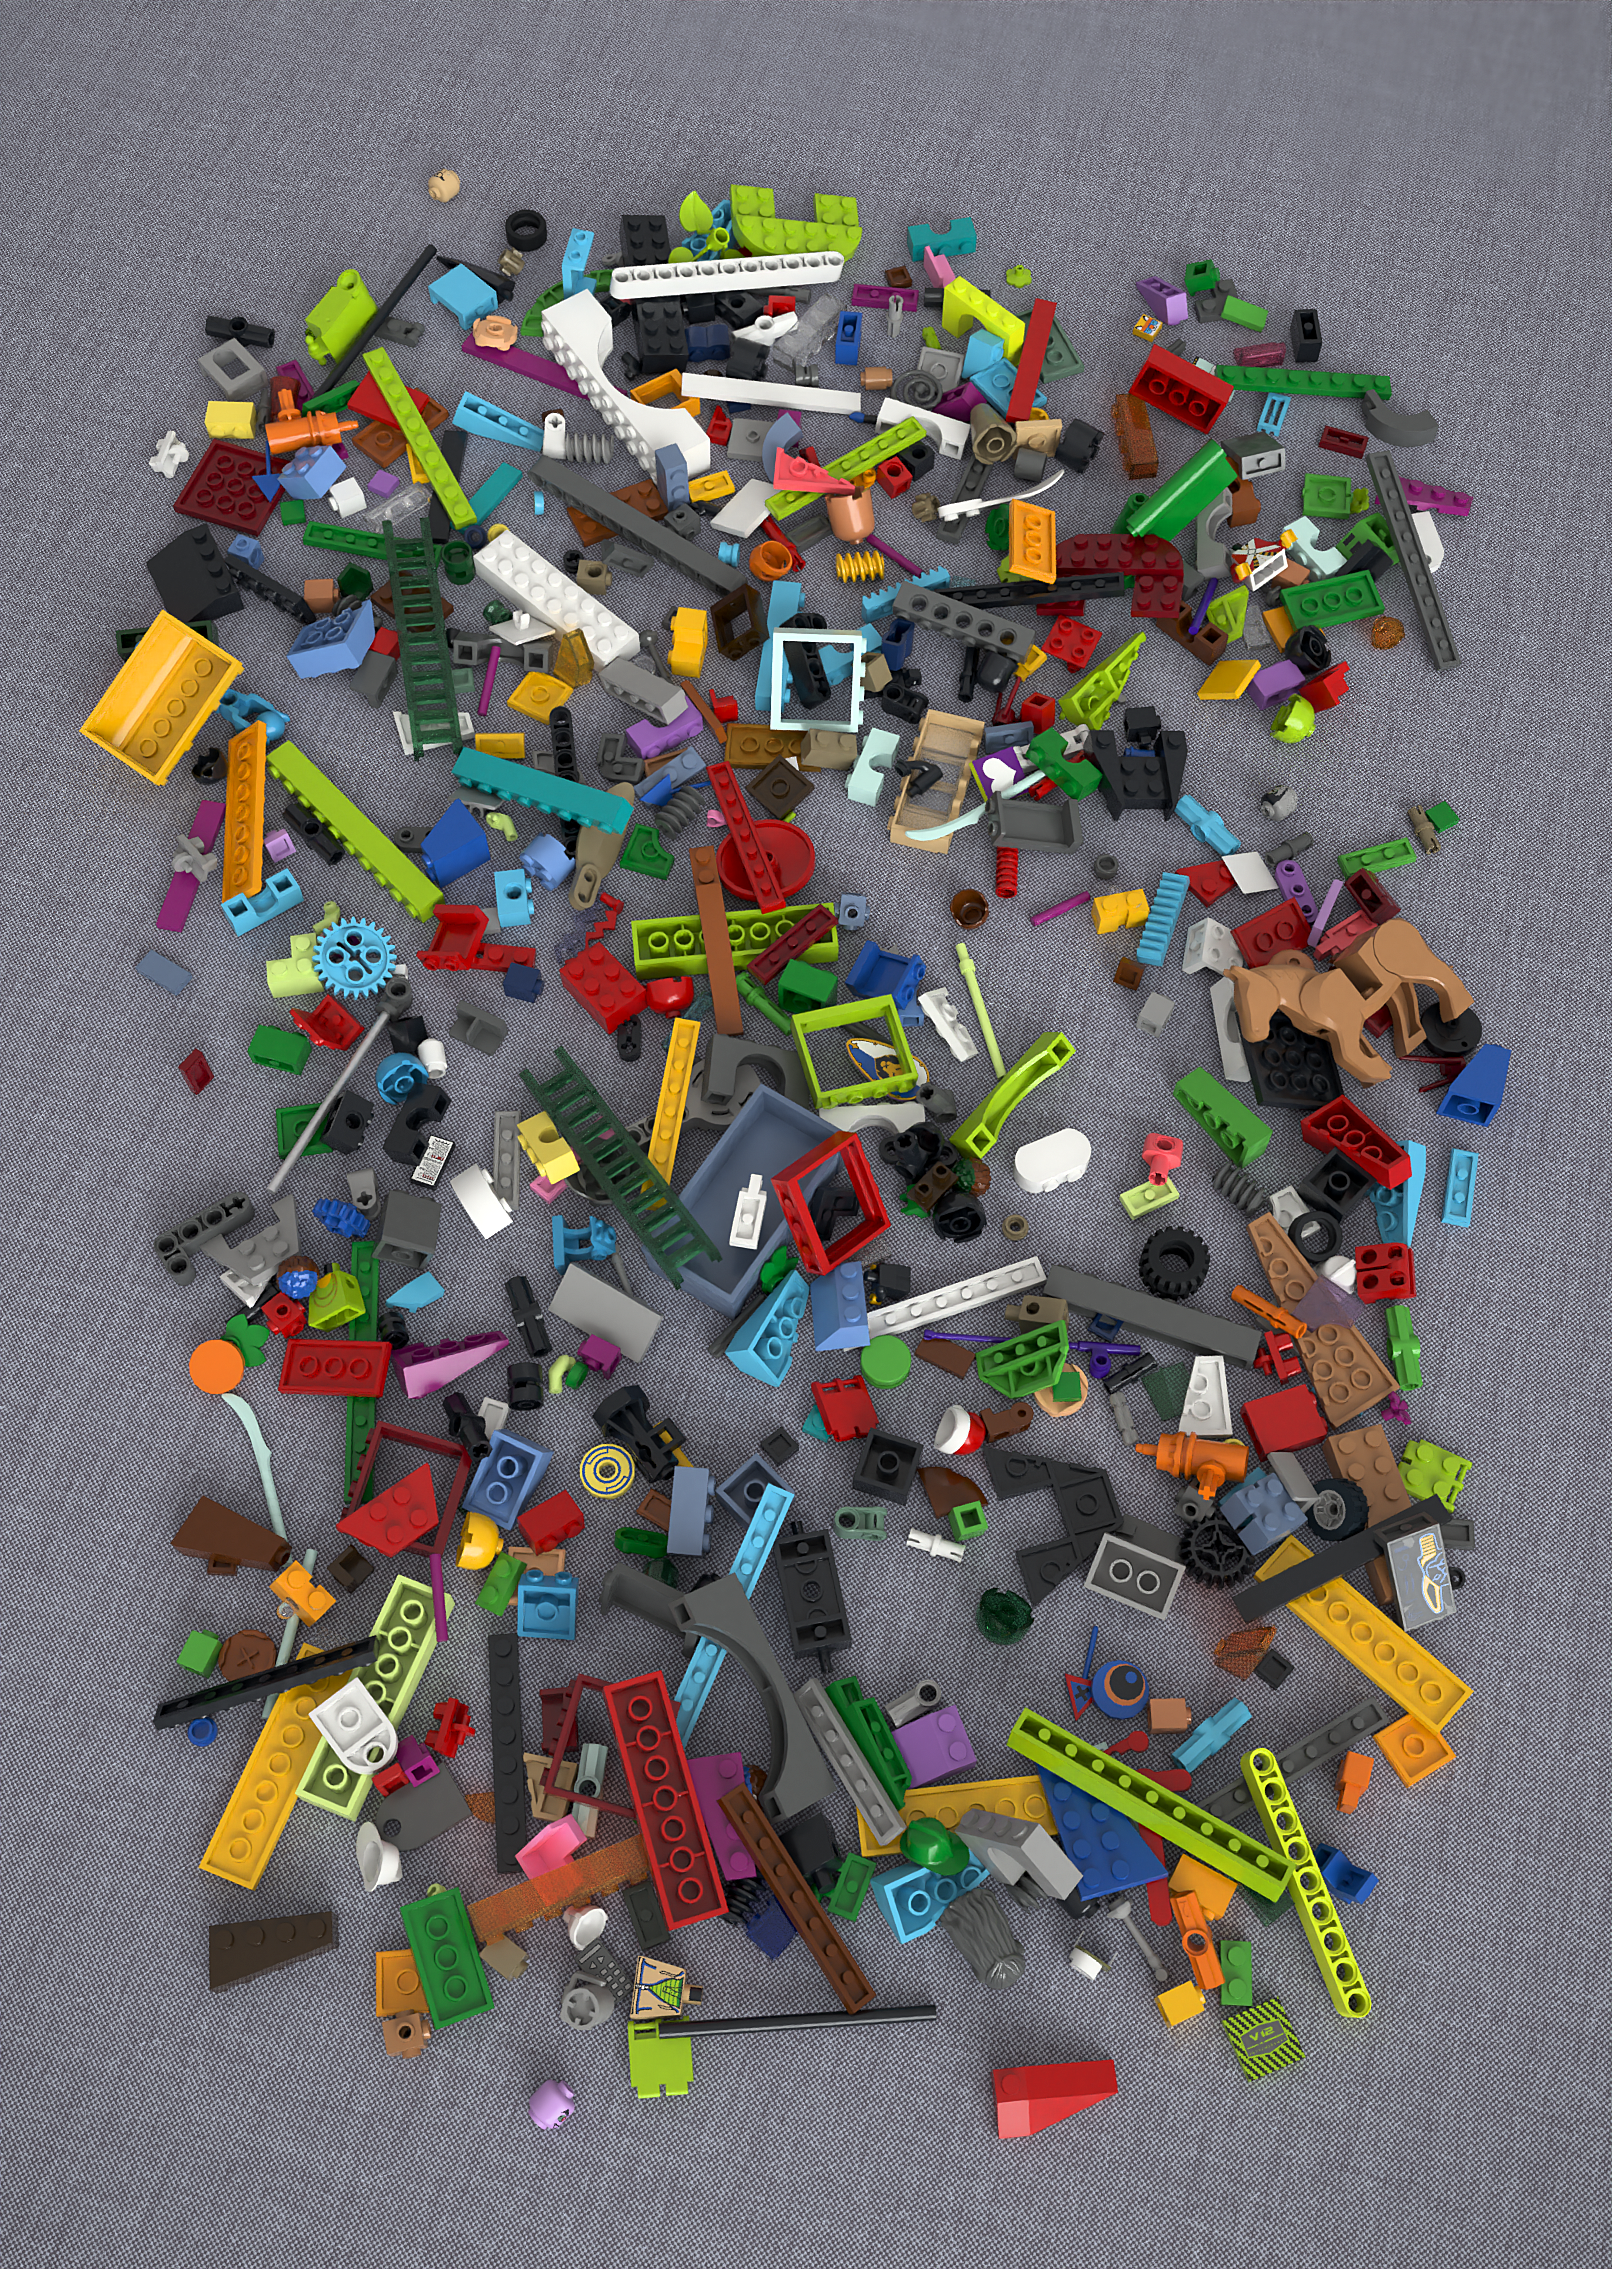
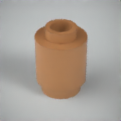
(876, 378)

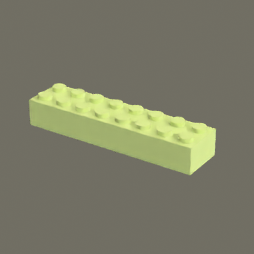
(406, 1645)

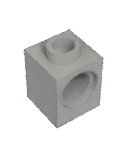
(1155, 1014)

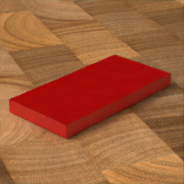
(335, 1367)

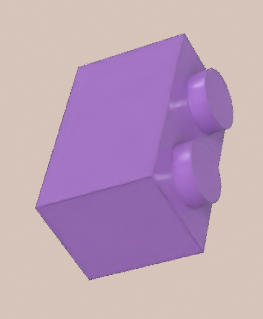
(1275, 684)

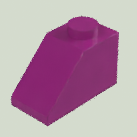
(959, 402)

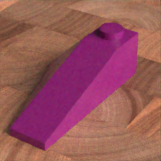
(431, 1367)

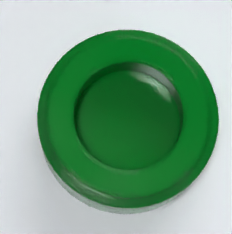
(577, 1375)

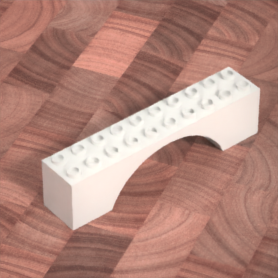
(581, 340)

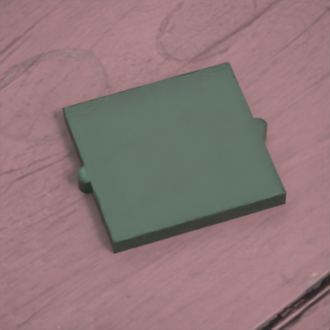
(1168, 1390)

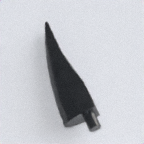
(501, 284)

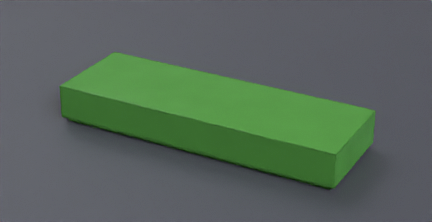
(1377, 857)

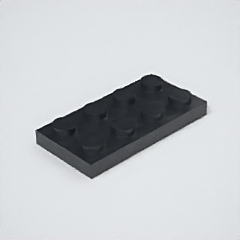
(269, 589)

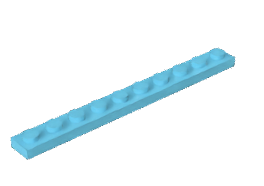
(747, 1567)

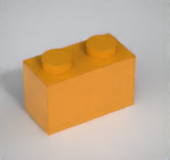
(1211, 1887)

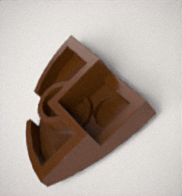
(948, 1489)

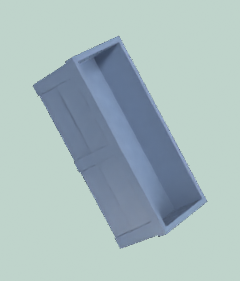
(760, 1141)

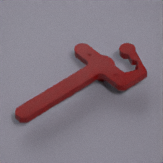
(1175, 1781)

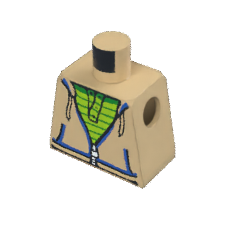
(661, 1991)

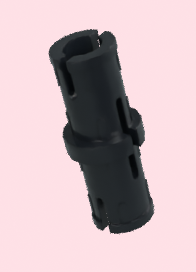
(1129, 1373)

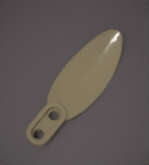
(596, 855)

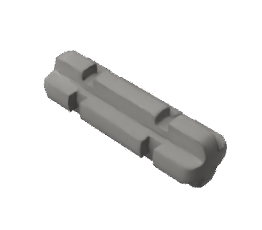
(1123, 1418)

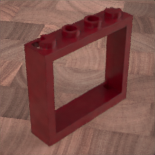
(423, 1442)
(558, 1747)

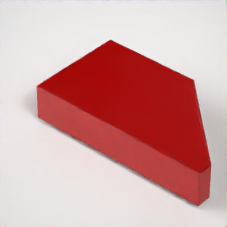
(719, 428)

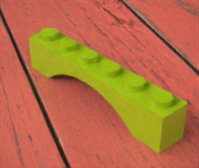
(983, 1125)

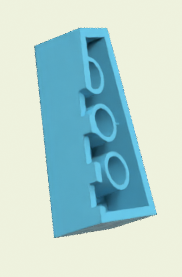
(721, 218)

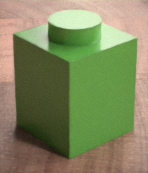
(967, 1521)
(200, 1653)

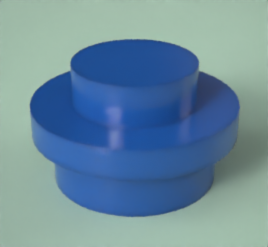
(202, 1731)

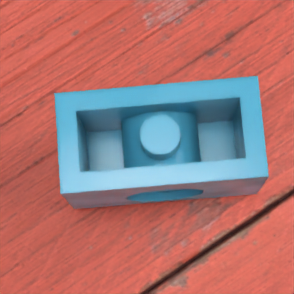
(509, 885)

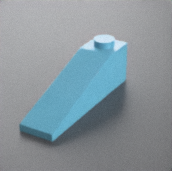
(493, 422)

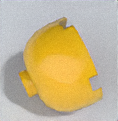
(478, 1542)

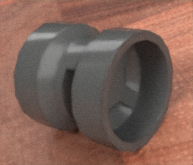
(807, 375)

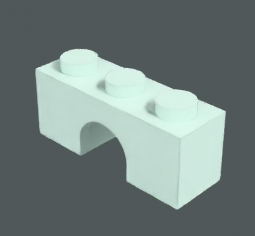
(1321, 563)
(878, 750)

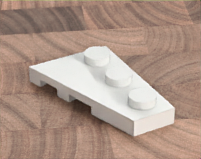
(403, 727)
(944, 1016)
(1206, 1400)

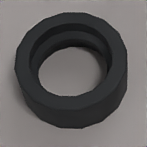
(526, 242)
(1334, 1234)

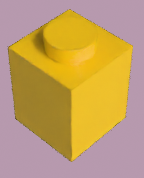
(1180, 2003)

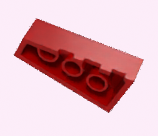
(1359, 1138)

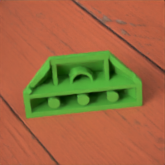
(1026, 1361)

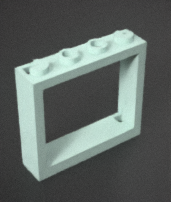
(817, 635)

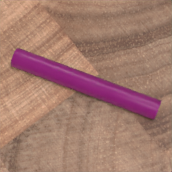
(894, 555)
(489, 681)
(438, 1597)

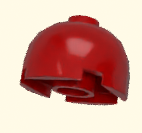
(670, 996)

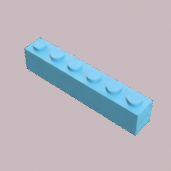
(784, 603)

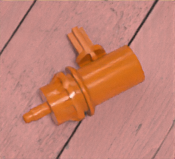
(297, 432)
(1206, 1459)

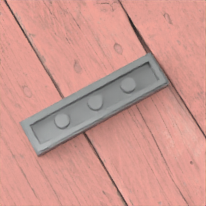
(507, 1157)

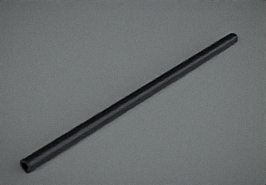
(377, 320)

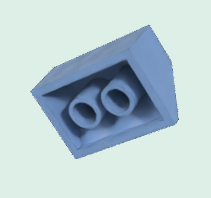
(840, 1308)

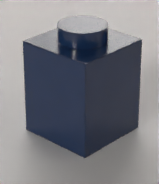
(523, 983)

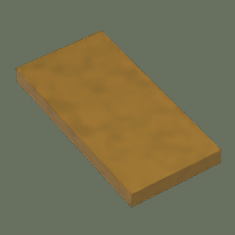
(758, 745)

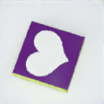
(997, 773)

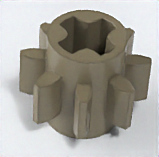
(511, 262)
(925, 507)

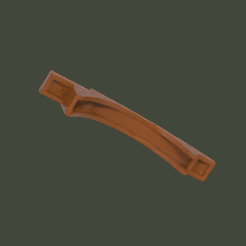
(716, 941)

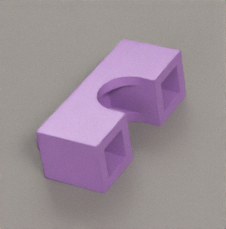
(651, 741)

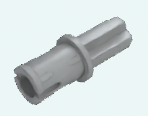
(894, 316)

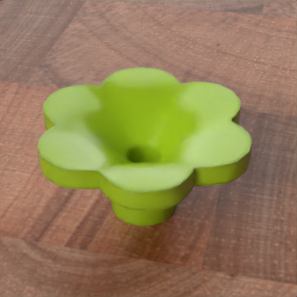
(1018, 276)
(1360, 500)

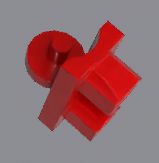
(1277, 1344)
(452, 1729)

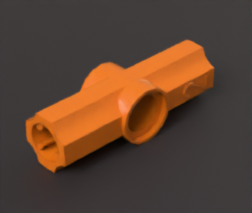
(1202, 1957)

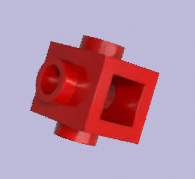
(284, 1315)

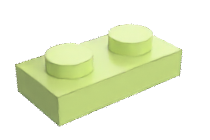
(1148, 1198)

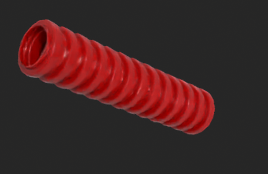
(1006, 872)

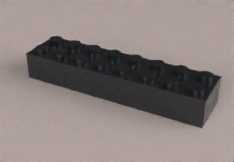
(659, 318)

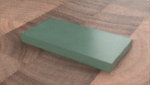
(1060, 356)

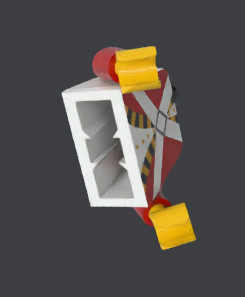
(1260, 560)

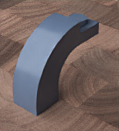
(782, 434)

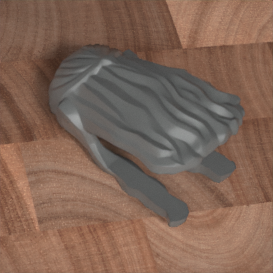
(984, 1938)

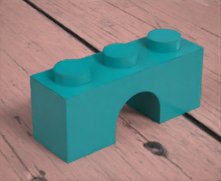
(958, 241)

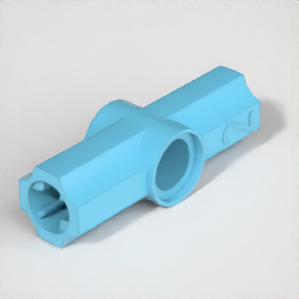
(1207, 826)
(1211, 1735)

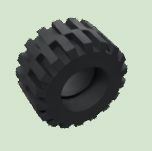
(1180, 1244)

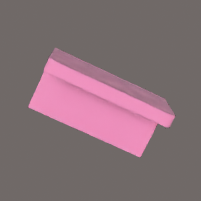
(937, 269)

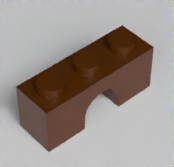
(1206, 644)

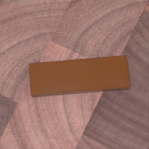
(708, 716)

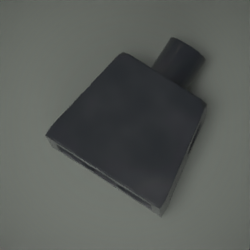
(814, 1851)

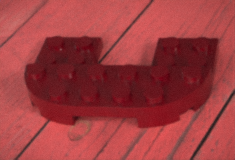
(1150, 558)

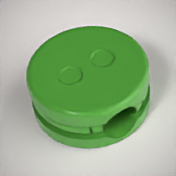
(885, 1362)

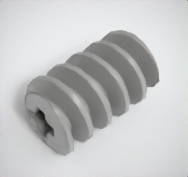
(589, 448)

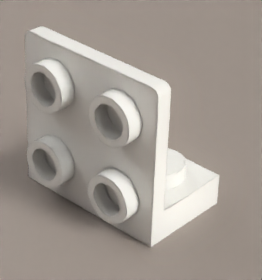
(1210, 946)

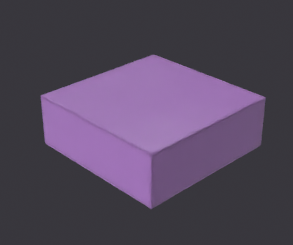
(383, 484)

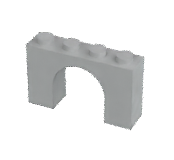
(1014, 1845)

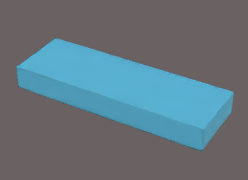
(1459, 1187)

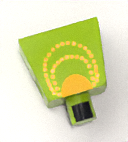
(335, 1299)

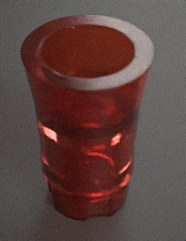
(278, 383)

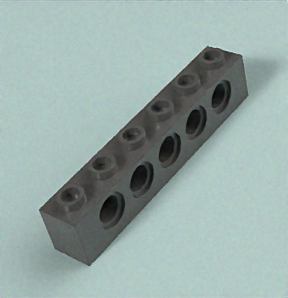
(978, 620)

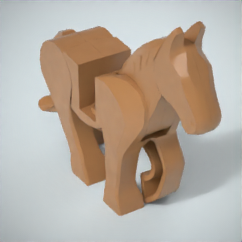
(1335, 1004)

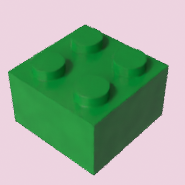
(806, 988)

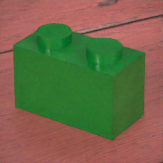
(279, 1049)

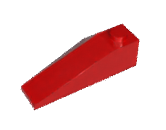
(1045, 2094)

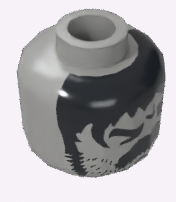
(1279, 802)

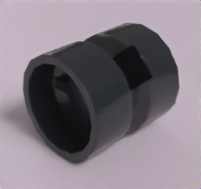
(525, 1386)

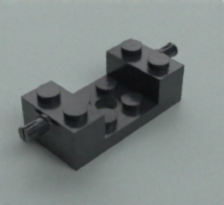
(819, 1623)

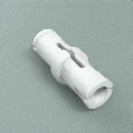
(936, 1545)

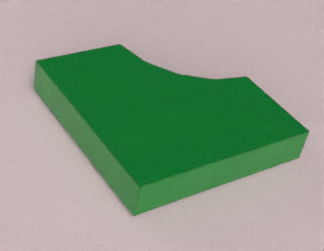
(646, 855)

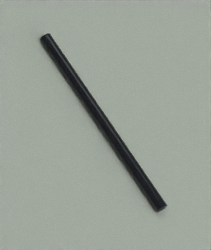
(796, 2021)

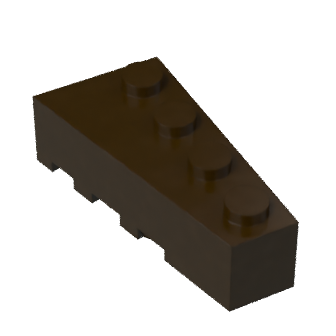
(264, 1946)

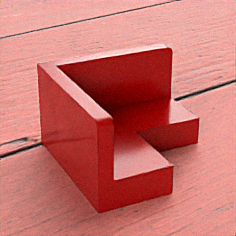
(1326, 687)

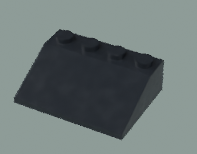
(194, 578)

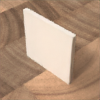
(521, 628)

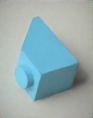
(982, 351)

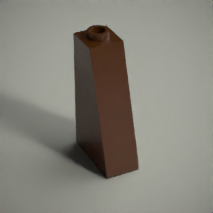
(230, 1538)

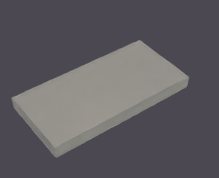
(606, 1312)

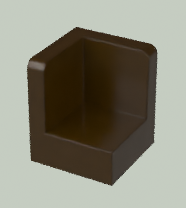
(350, 1569)

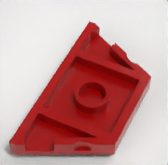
(396, 1515)

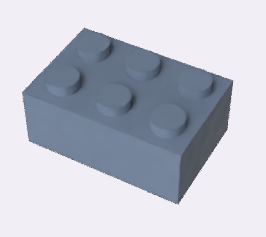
(691, 1512)

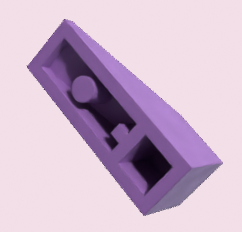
(1164, 299)

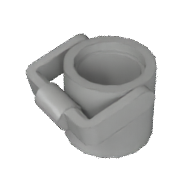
(588, 2004)

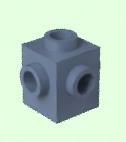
(852, 901)

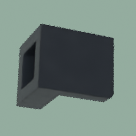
(407, 1033)

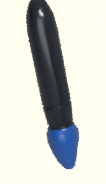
(861, 418)

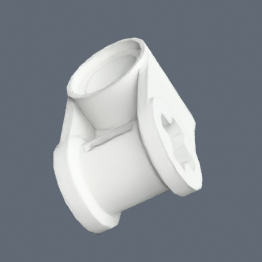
(554, 437)

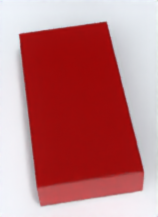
(390, 1780)

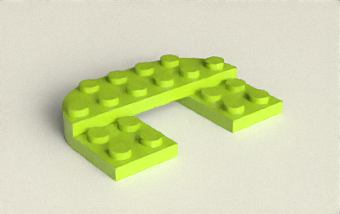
(765, 235)

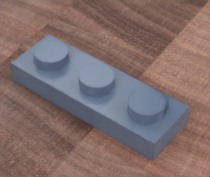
(680, 769)

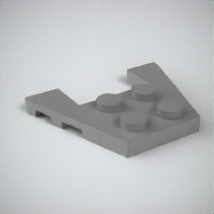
(262, 1254)

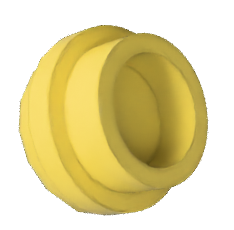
(495, 531)

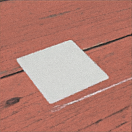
(1250, 872)

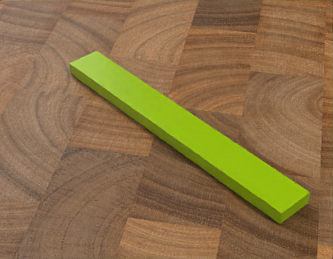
(851, 465)

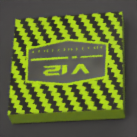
(1263, 2039)

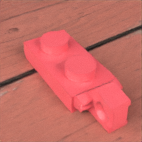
(1343, 935)

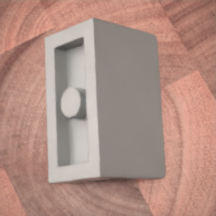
(1293, 1478)

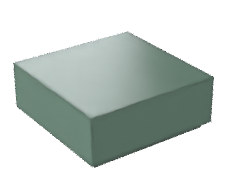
(463, 680)

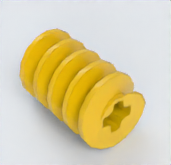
(859, 566)

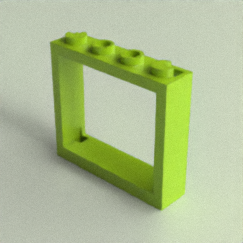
(844, 1015)

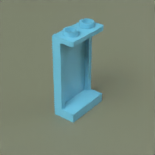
(575, 263)

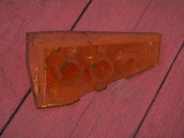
(1244, 1649)

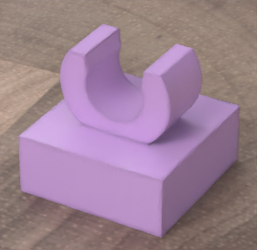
(278, 845)

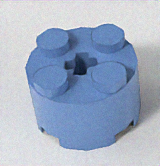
(547, 861)

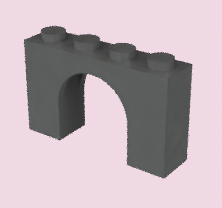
(728, 1053)

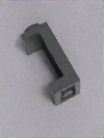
(1255, 454)

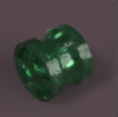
(496, 613)

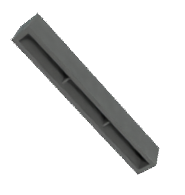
(1154, 1317)

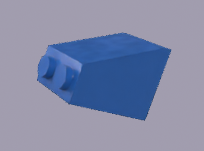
(454, 846)
(1478, 1088)

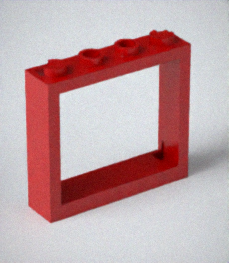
(798, 1216)

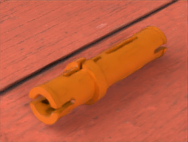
(1277, 1316)

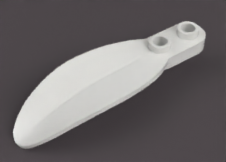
(973, 507)

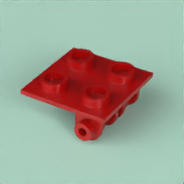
(1071, 642)

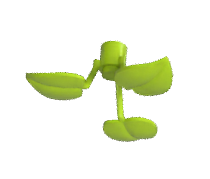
(696, 216)

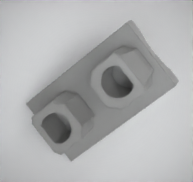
(188, 858)

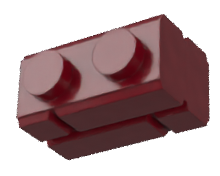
(1372, 896)

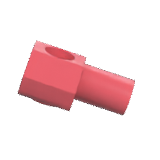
(1161, 1155)

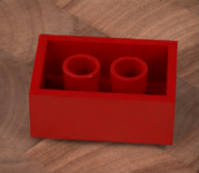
(603, 987)

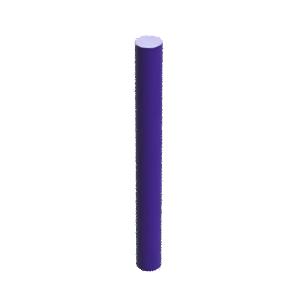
(1203, 606)

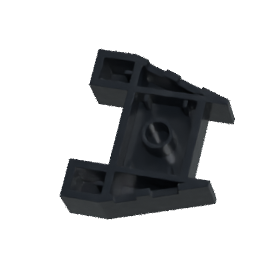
(1138, 780)

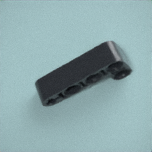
(806, 661)

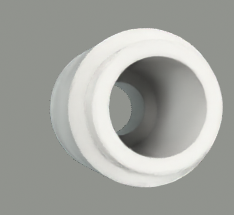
(433, 1057)

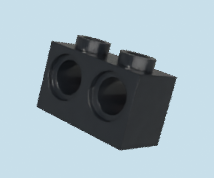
(917, 459)

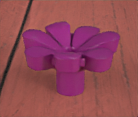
(1396, 1409)

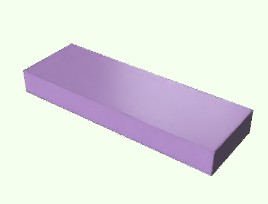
(1324, 913)

